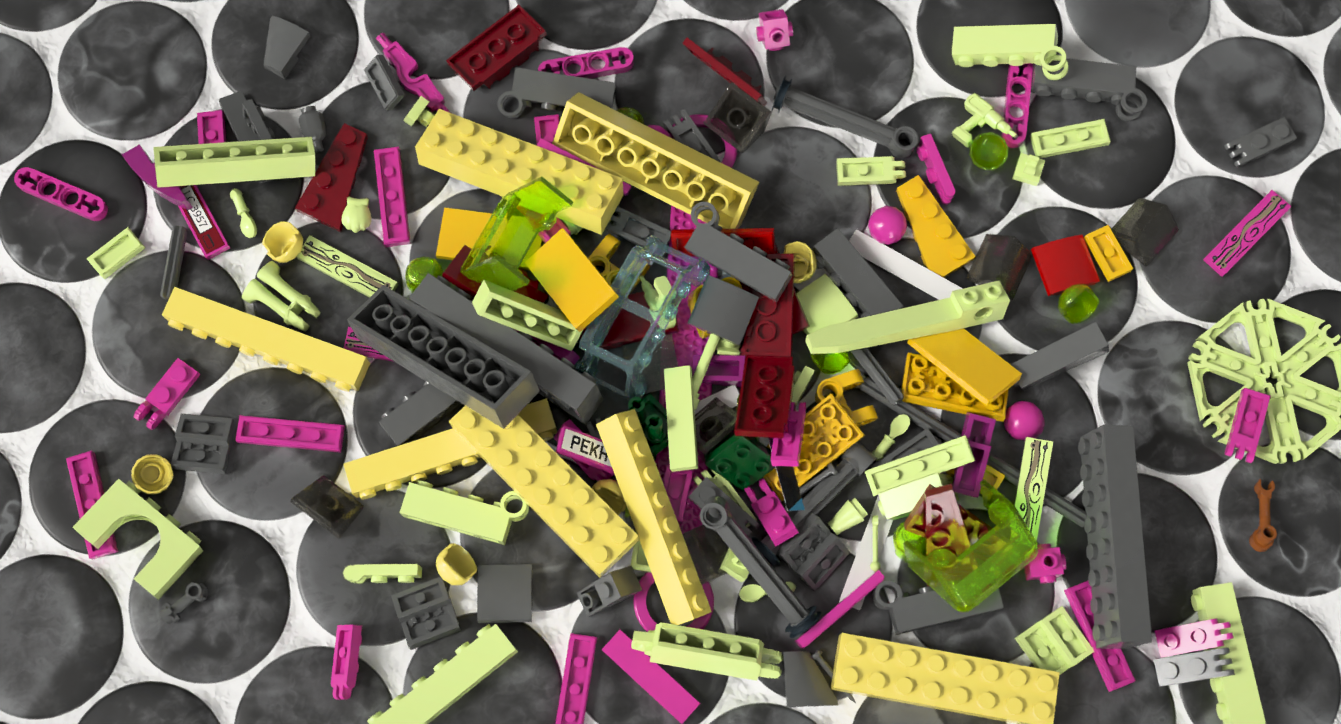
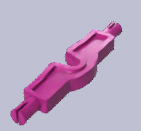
(405, 68)

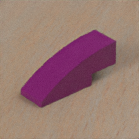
(145, 169)
(722, 370)
(979, 434)

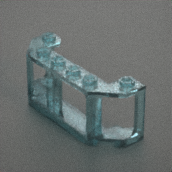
(623, 284)

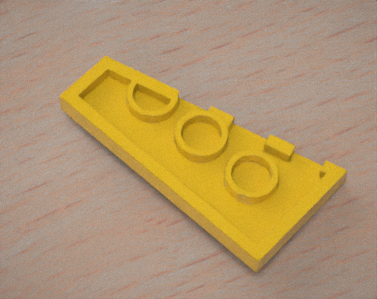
(937, 238)

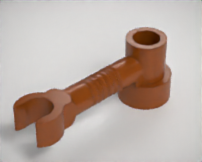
(1264, 536)

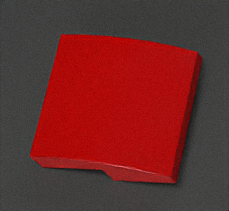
(1064, 264)

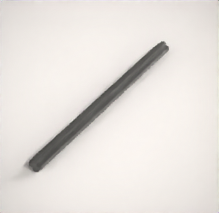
(947, 434)

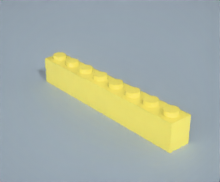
(266, 339)
(430, 455)
(653, 517)

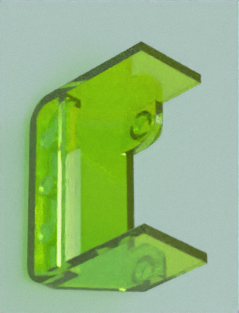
(511, 233)
(985, 564)

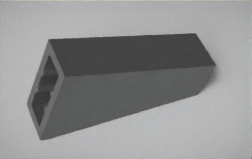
(1061, 356)

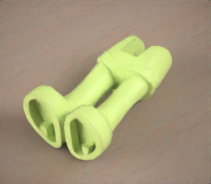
(257, 292)

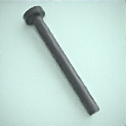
(831, 469)
(817, 655)

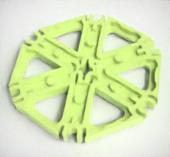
(1286, 368)

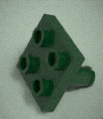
(652, 420)
(741, 460)

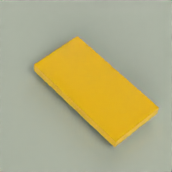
(464, 228)
(571, 280)
(968, 363)
(931, 387)
(825, 437)

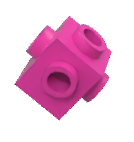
(774, 30)
(1054, 565)

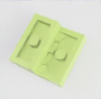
(824, 304)
(1054, 642)

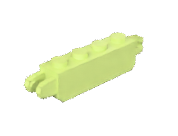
(708, 651)

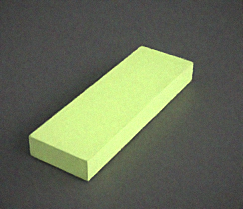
(1070, 138)

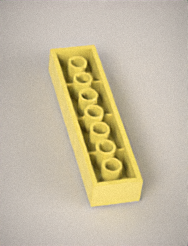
(653, 161)
(506, 163)
(549, 488)
(944, 680)

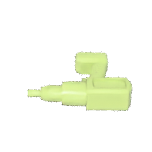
(982, 114)
(656, 296)

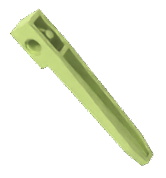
(962, 310)

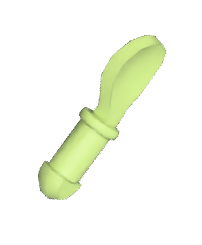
(247, 223)
(897, 427)
(754, 592)

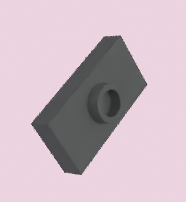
(384, 82)

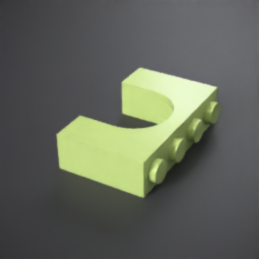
(123, 505)

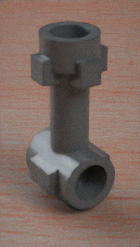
(194, 592)

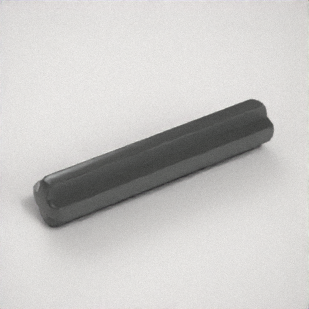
(173, 261)
(879, 375)

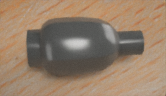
(313, 125)

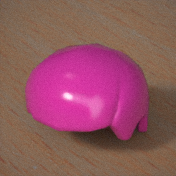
(887, 225)
(1024, 420)

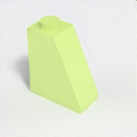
(902, 499)

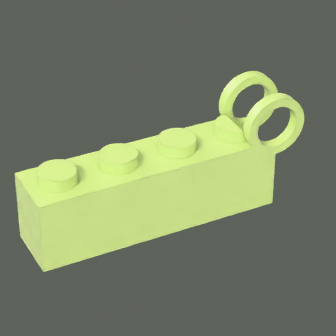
(1009, 45)
(525, 315)
(461, 513)

